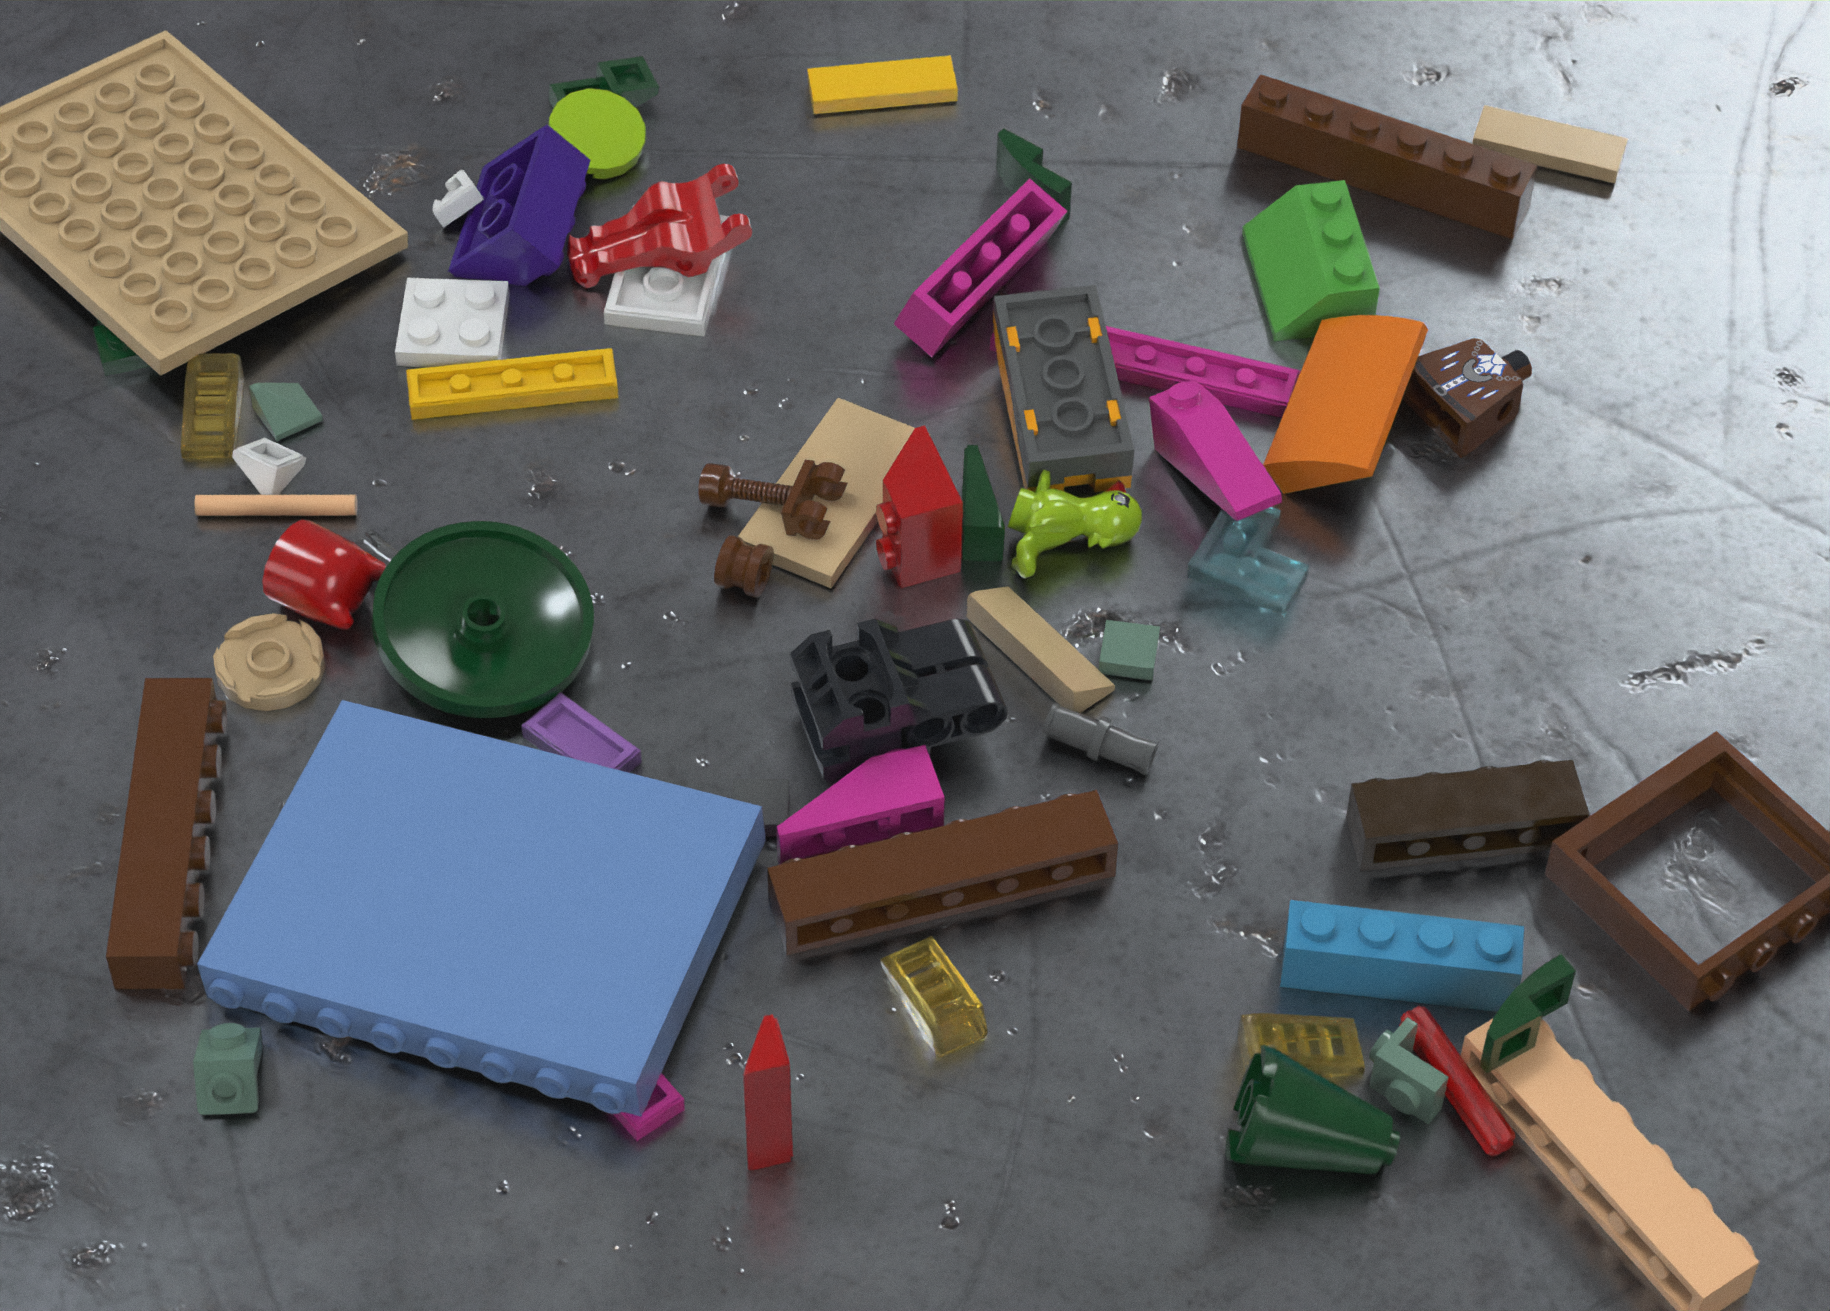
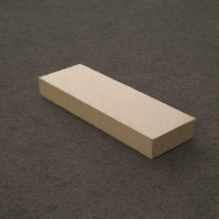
(1551, 143)

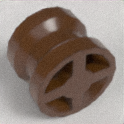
(743, 566)

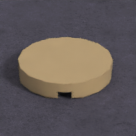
(269, 662)

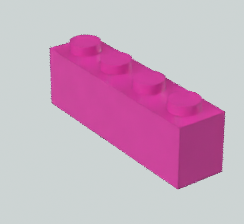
(980, 267)

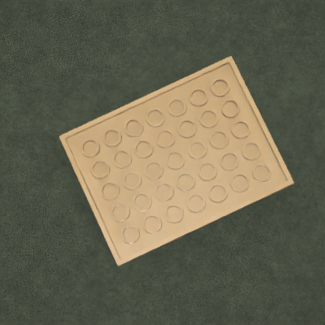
(176, 202)

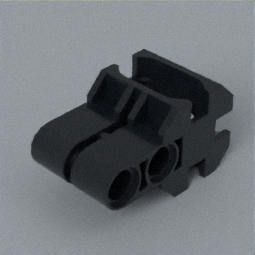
(892, 691)

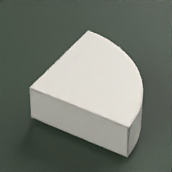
(460, 198)

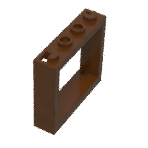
(1759, 800)

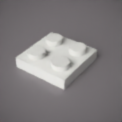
(451, 322)

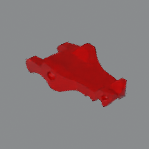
(667, 228)

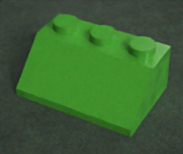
(1310, 260)

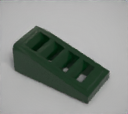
(982, 521)

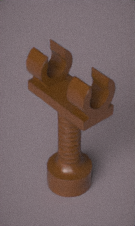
(798, 513)

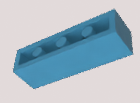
(1401, 956)

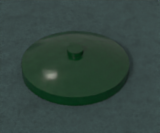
(482, 619)

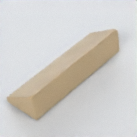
(1037, 648)

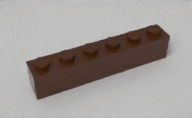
(1386, 156)
(165, 836)
(941, 871)

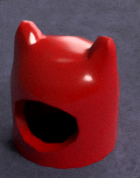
(319, 574)

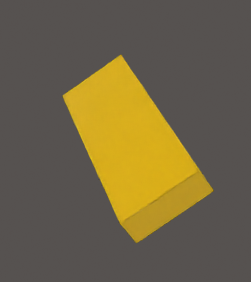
(882, 84)

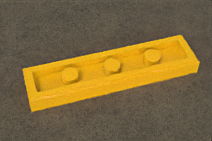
(512, 383)

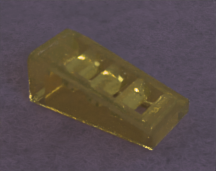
(212, 376)
(947, 1026)
(1285, 1028)

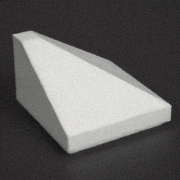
(268, 465)

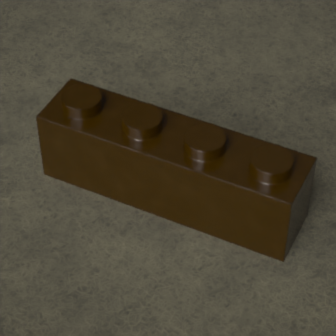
(1463, 814)

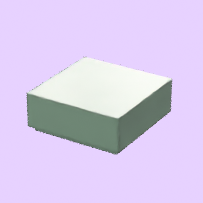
(1129, 650)

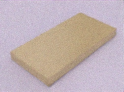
(866, 449)

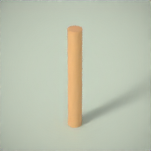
(276, 505)

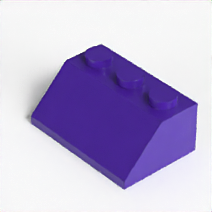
(524, 211)

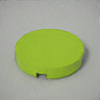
(602, 129)

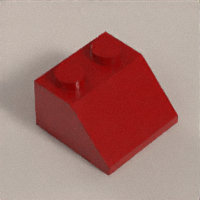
(919, 515)

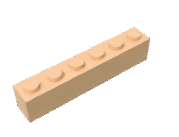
(1617, 1174)

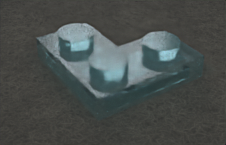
(1237, 563)

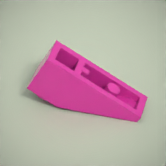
(1210, 450)
(866, 806)

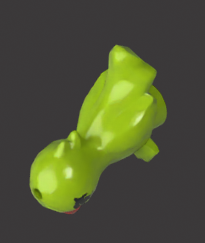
(1056, 517)

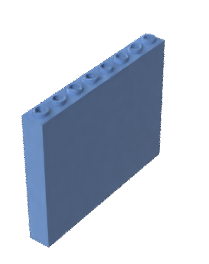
(486, 907)

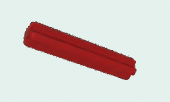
(1463, 1087)

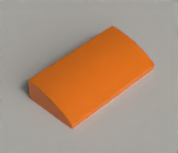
(1344, 401)

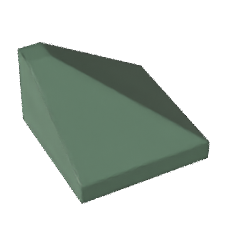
(283, 408)

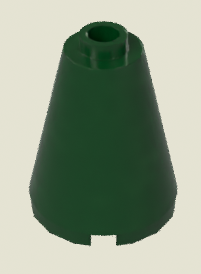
(1306, 1121)

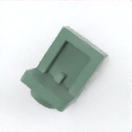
(227, 1069)
(1403, 1077)

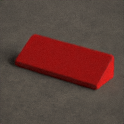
(768, 1099)

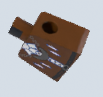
(1467, 392)

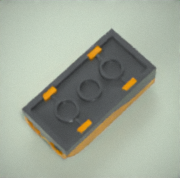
(1062, 388)

